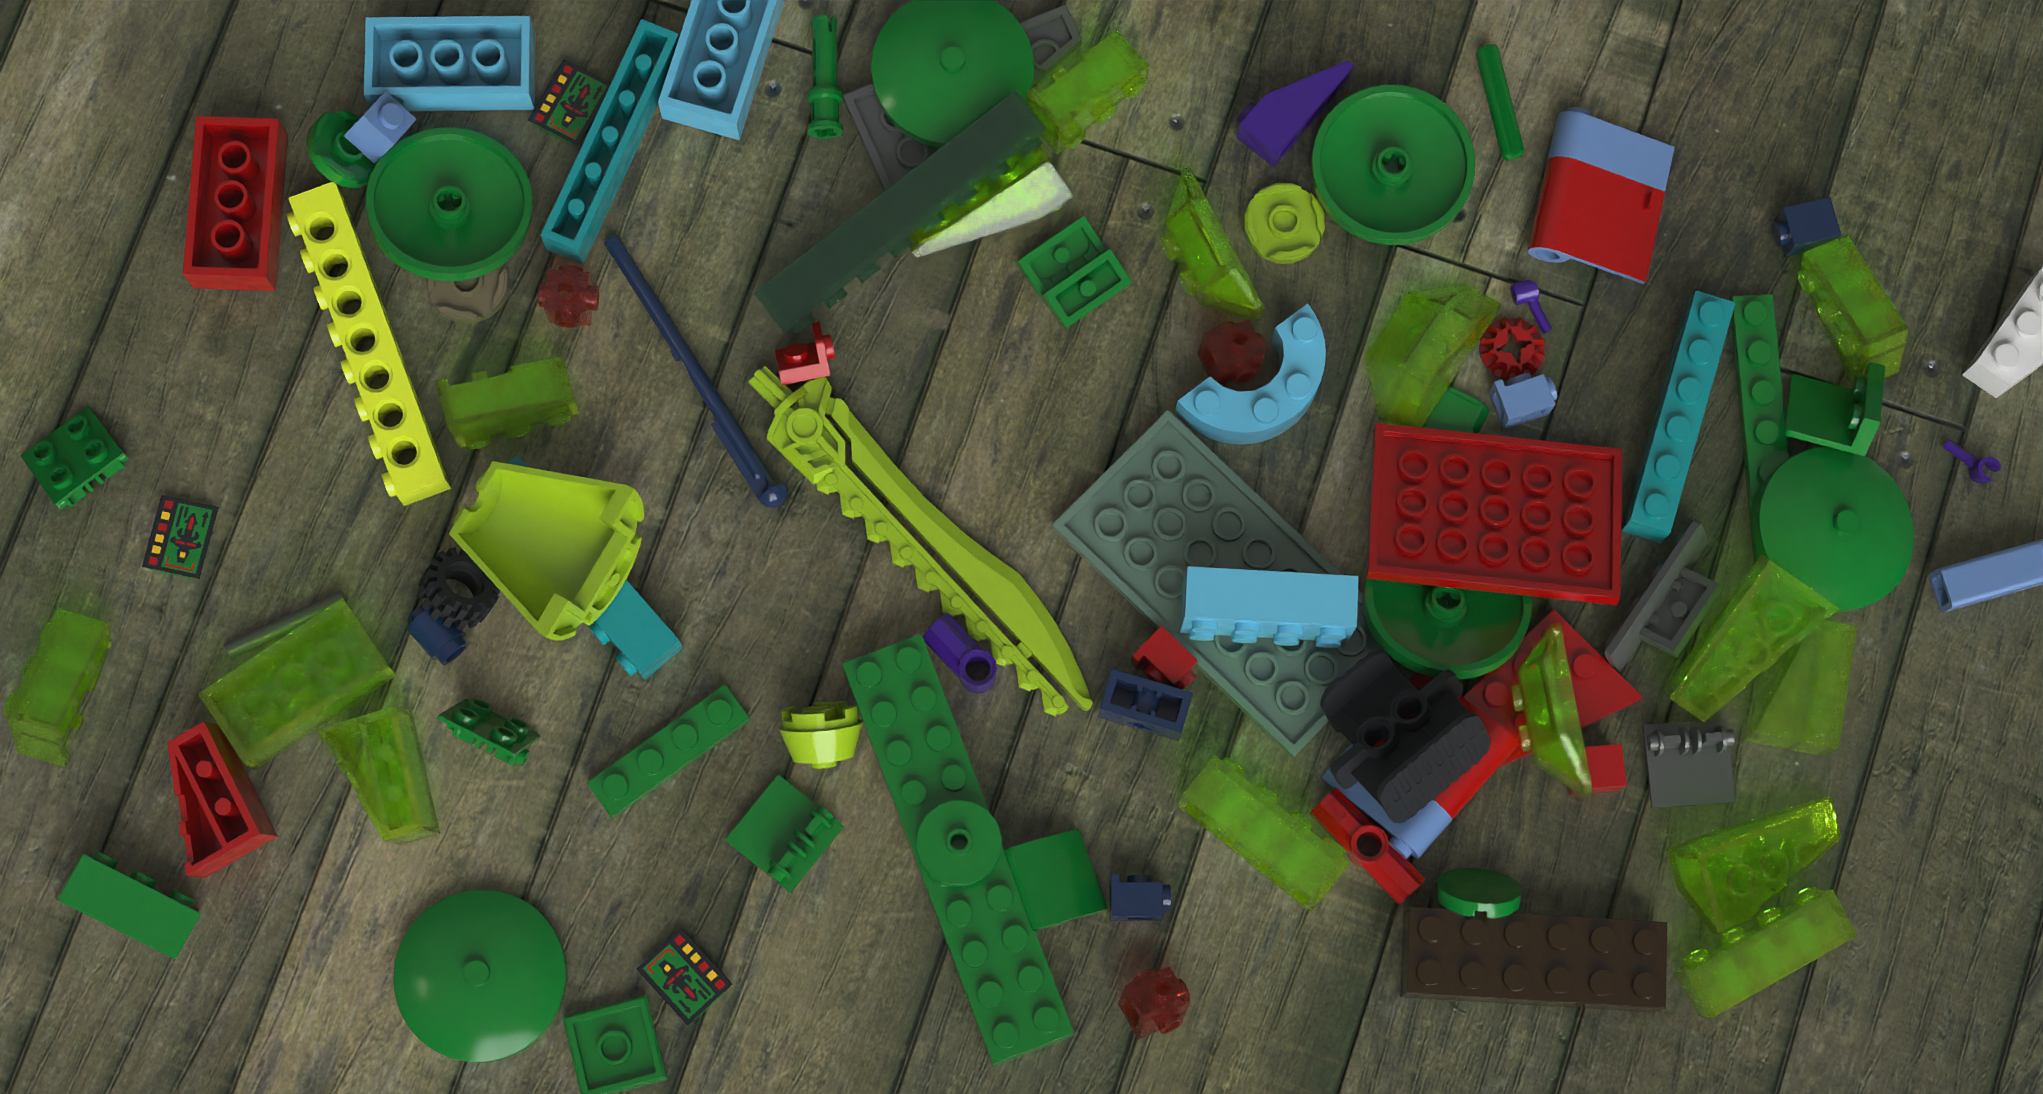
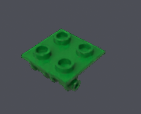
(73, 458)
(476, 720)
(784, 833)

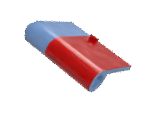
(1600, 196)
(1421, 830)

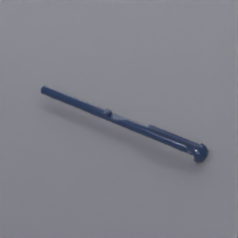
(726, 427)

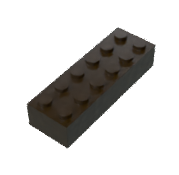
(1534, 960)

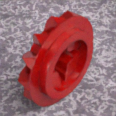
(1502, 363)

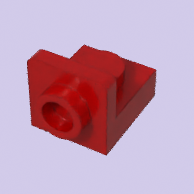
(805, 361)

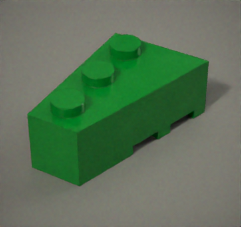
(129, 903)

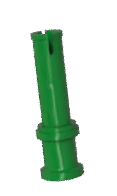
(824, 94)

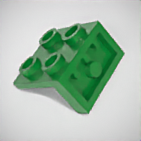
(1834, 413)

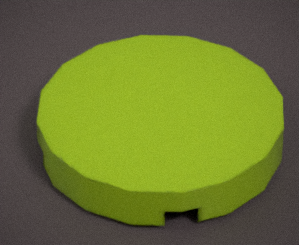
(1284, 223)

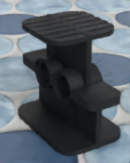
(1420, 752)

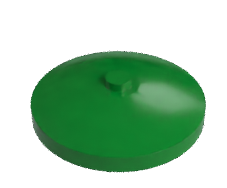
(948, 65)
(1392, 164)
(449, 204)
(1835, 526)
(1445, 626)
(480, 976)

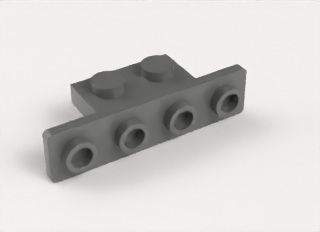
(1670, 605)

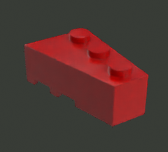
(216, 801)

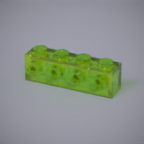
(1765, 952)

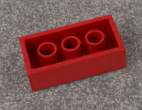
(235, 203)

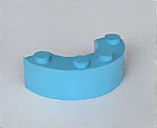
(1272, 409)

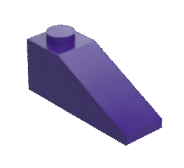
(1286, 113)

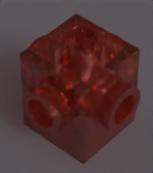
(572, 309)
(1232, 352)
(1155, 1002)

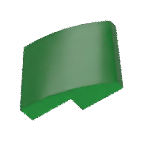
(1073, 272)
(1055, 879)

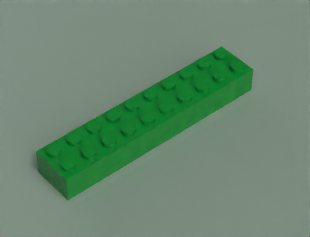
(982, 922)

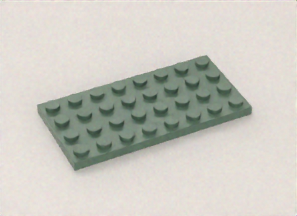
(1182, 507)

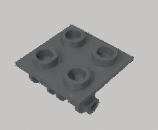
(1689, 763)

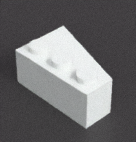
(2014, 345)

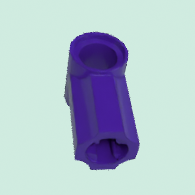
(958, 651)

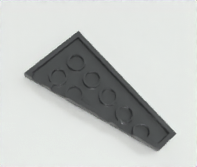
(895, 154)

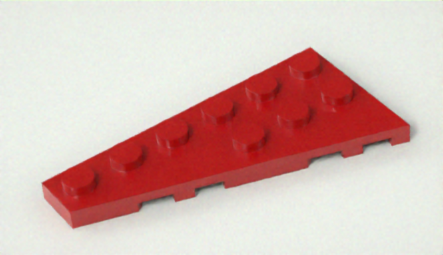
(1596, 684)

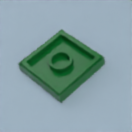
(615, 1047)

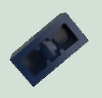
(1145, 704)

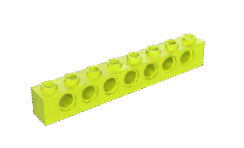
(327, 208)

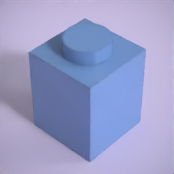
(380, 127)

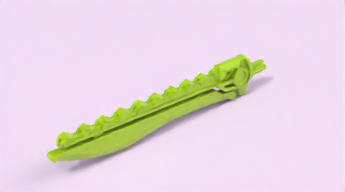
(818, 453)

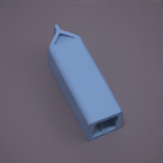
(1988, 576)

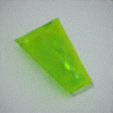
(1088, 92)
(1853, 308)
(508, 402)
(56, 685)
(1810, 693)
(387, 771)

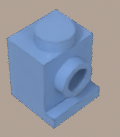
(1522, 399)

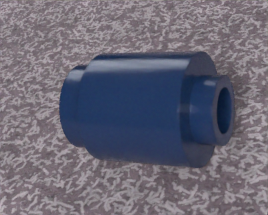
(434, 638)

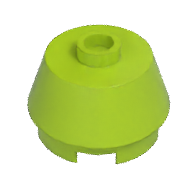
(821, 733)

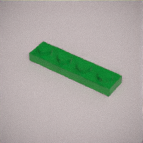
(668, 751)

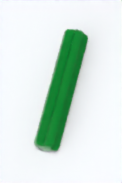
(1500, 102)

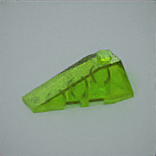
(1015, 198)
(1743, 865)

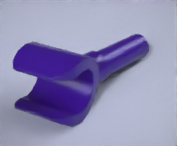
(1528, 292)
(1974, 464)

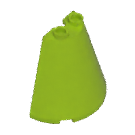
(552, 542)

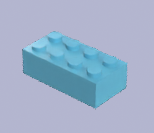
(451, 62)
(719, 64)
(1268, 606)

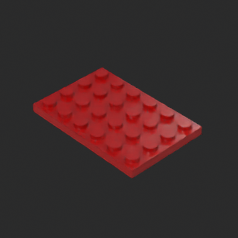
(1495, 514)

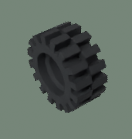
(448, 603)

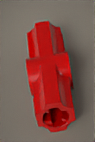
(1386, 868)

